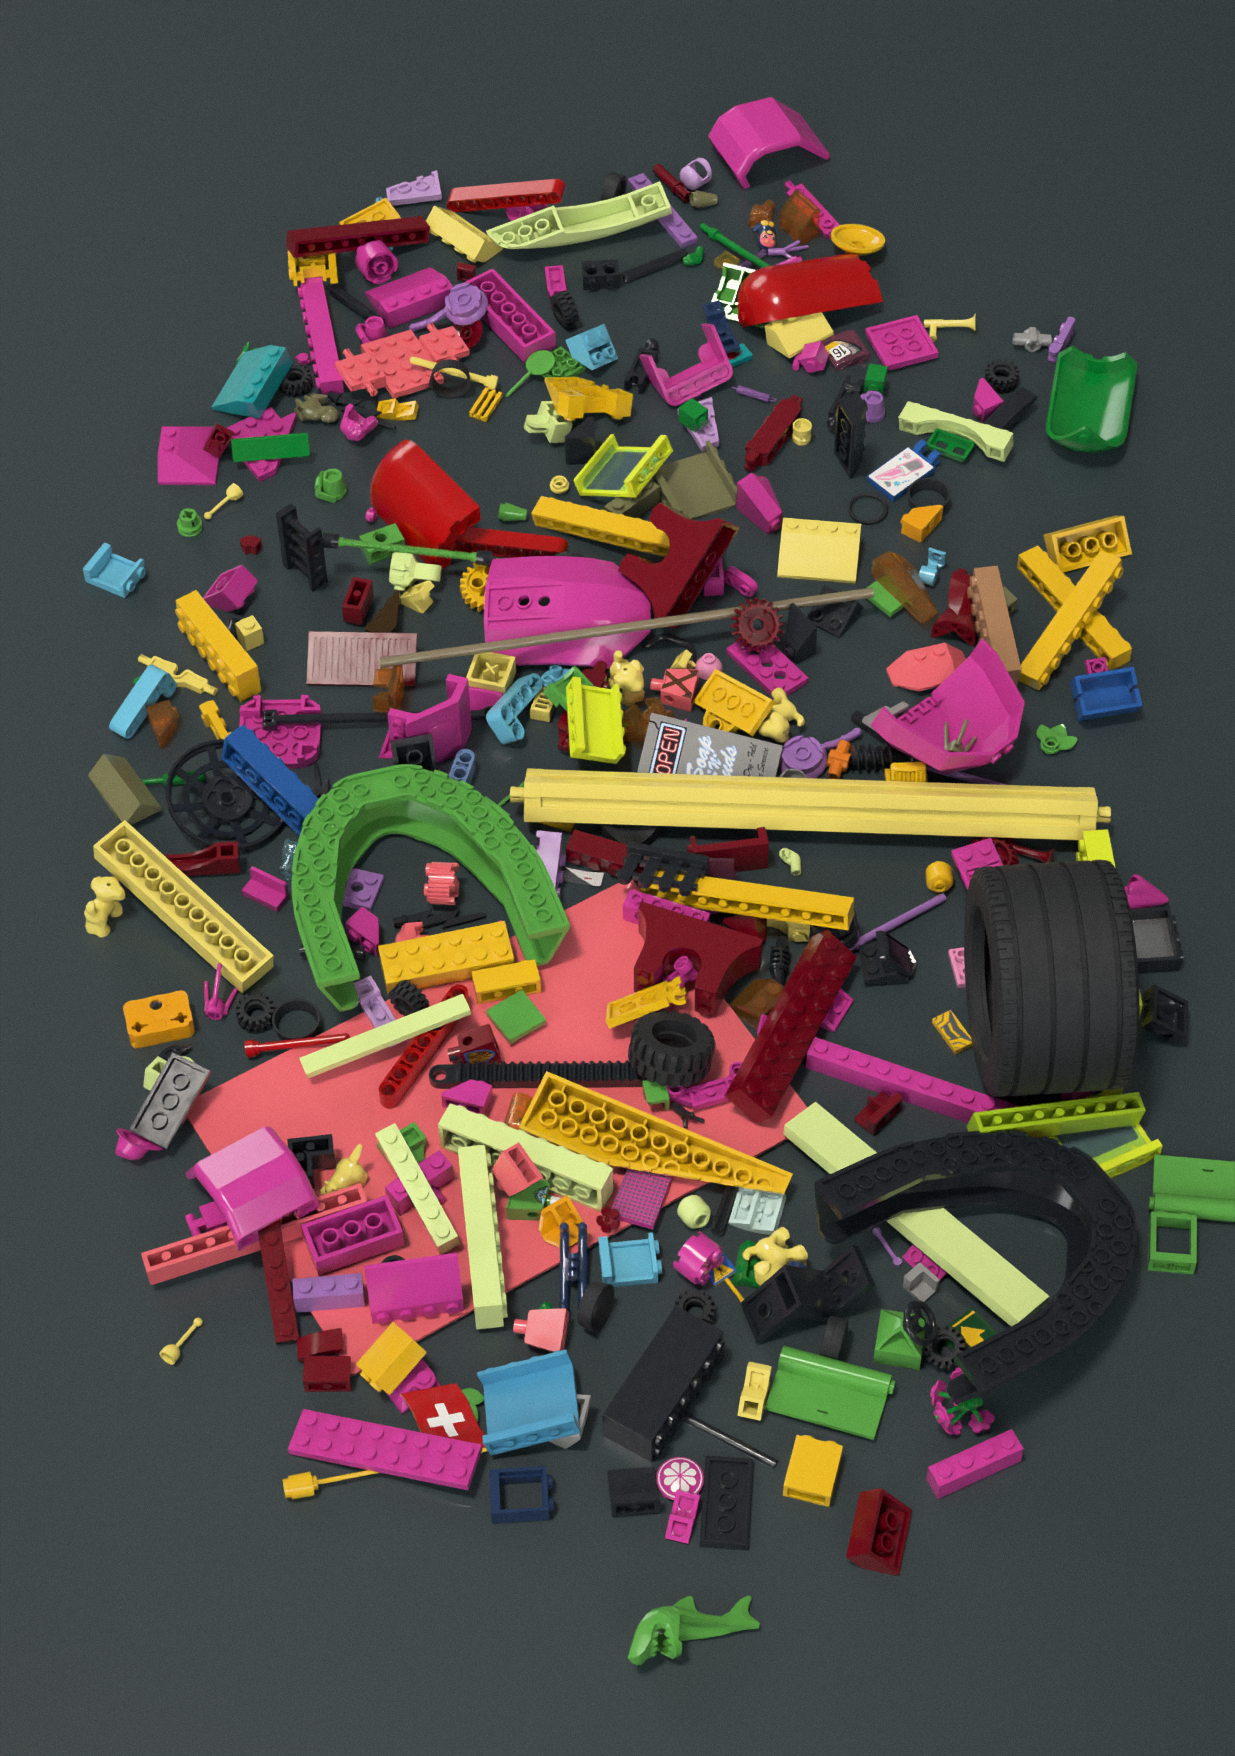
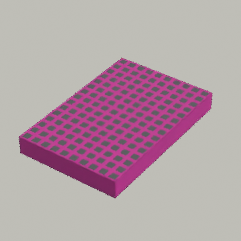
(641, 1197)

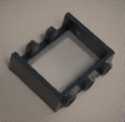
(1156, 939)

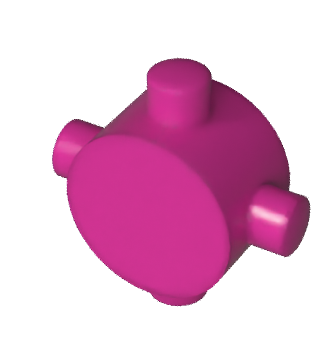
(303, 359)
(371, 515)

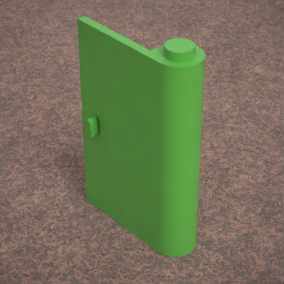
(1194, 1187)
(829, 1392)

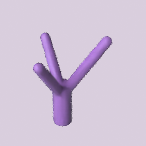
(783, 251)

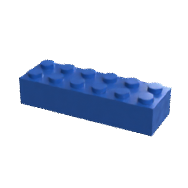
(268, 777)

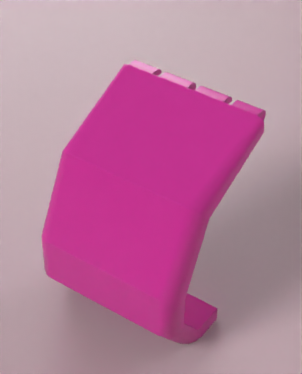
(760, 129)
(255, 1184)

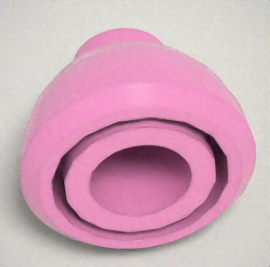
(707, 664)

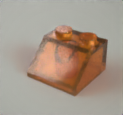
(800, 218)
(756, 1000)

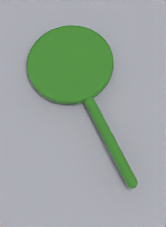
(536, 364)

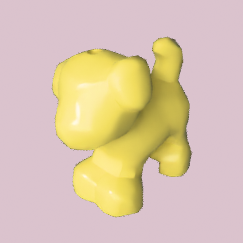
(629, 678)
(776, 722)
(97, 911)
(774, 1254)

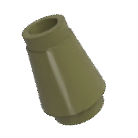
(702, 199)

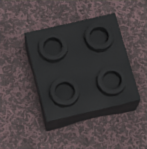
(633, 833)

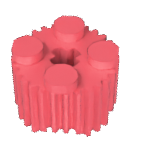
(442, 883)

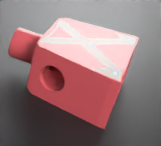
(677, 688)

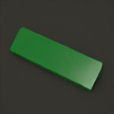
(270, 447)

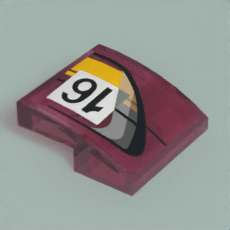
(845, 349)

